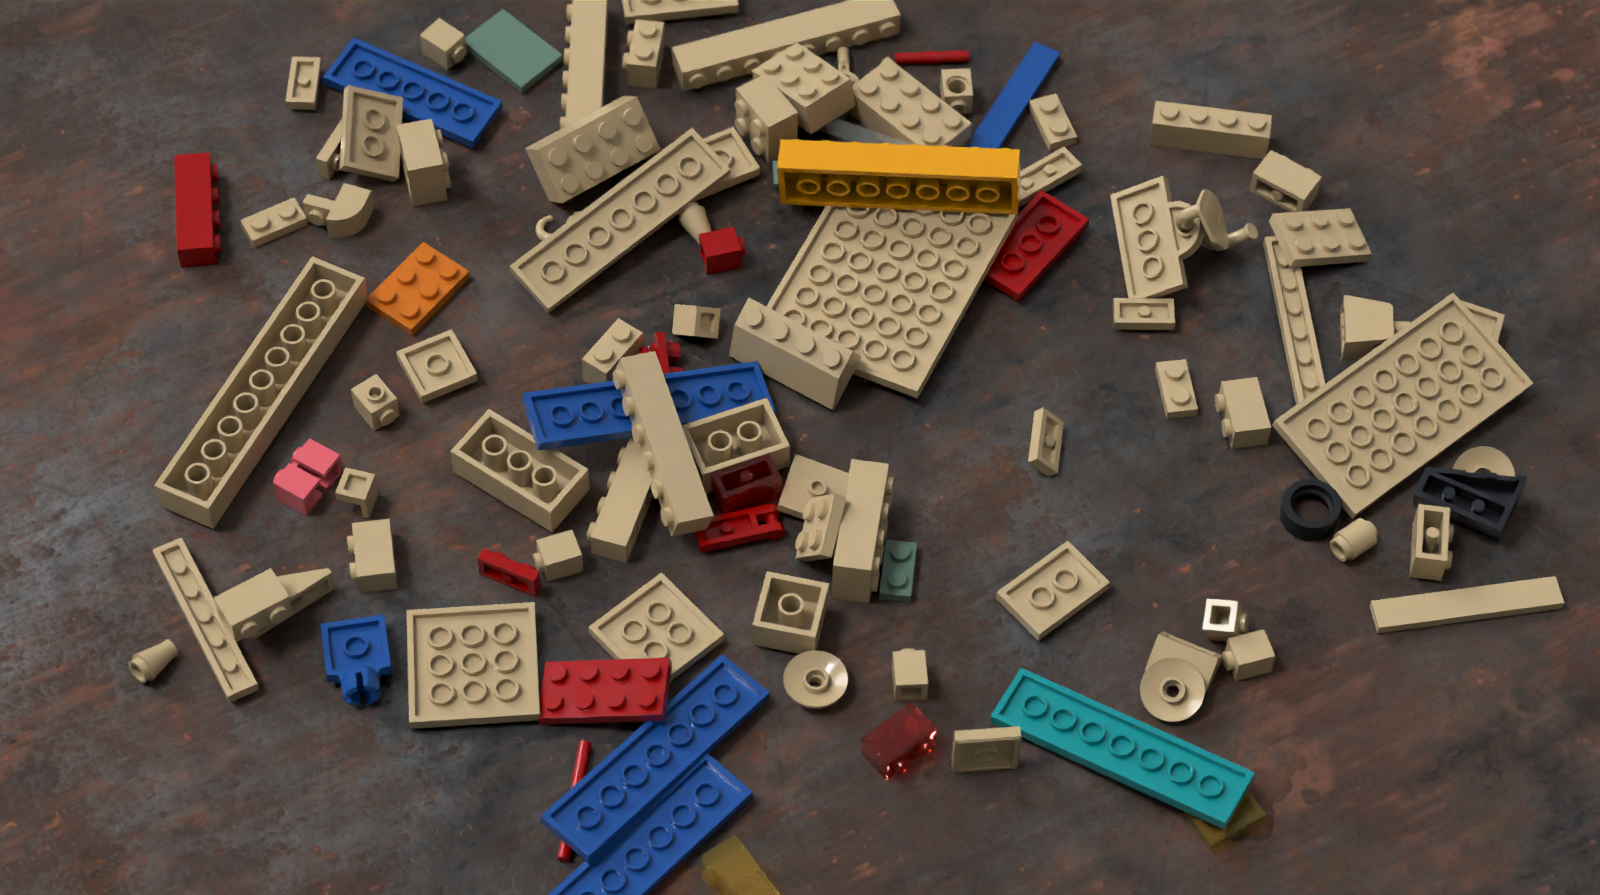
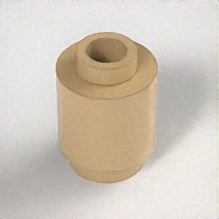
(1354, 540)

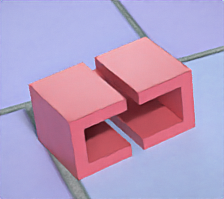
(310, 467)

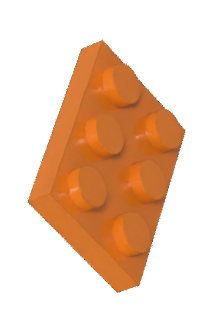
(417, 288)

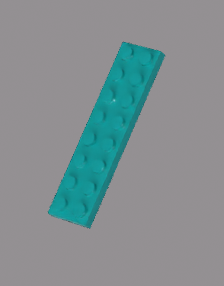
(1123, 748)

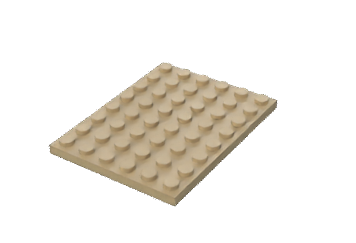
(891, 284)

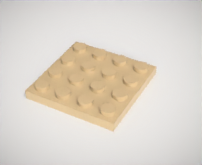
(472, 665)

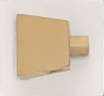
(1365, 325)

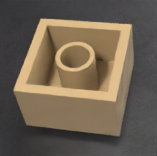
(765, 117)
(424, 162)
(790, 613)

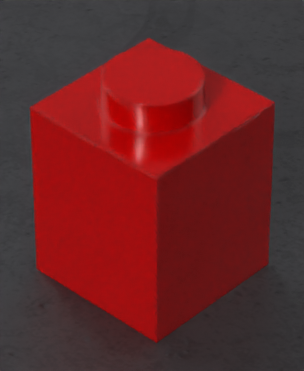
(721, 250)

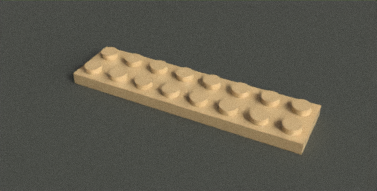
(619, 220)

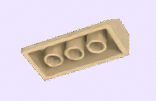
(793, 353)

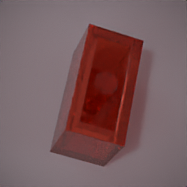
(746, 485)
(899, 741)

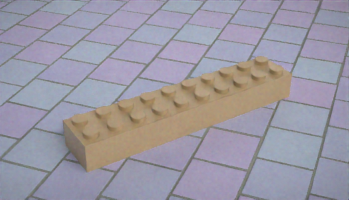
(261, 393)

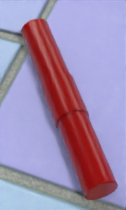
(931, 57)

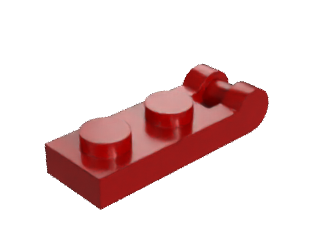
(740, 528)

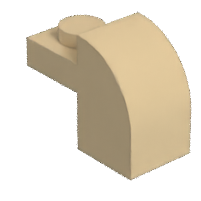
(344, 215)

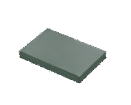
(512, 51)

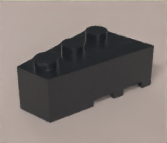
(1474, 499)

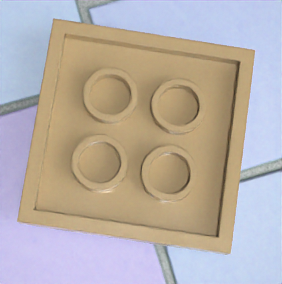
(657, 624)

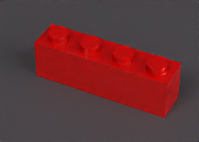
(196, 210)

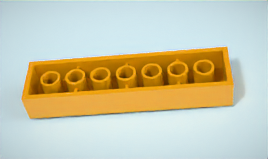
(899, 176)

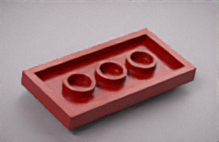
(1035, 244)
(605, 691)

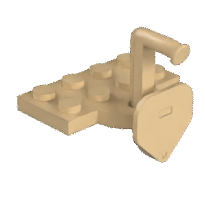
(1162, 233)

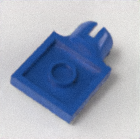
(357, 656)

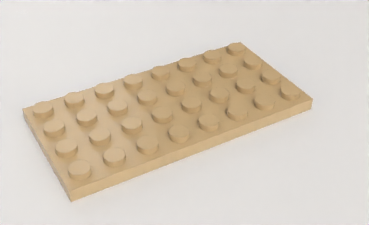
(1402, 404)

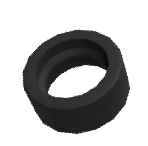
(1310, 529)

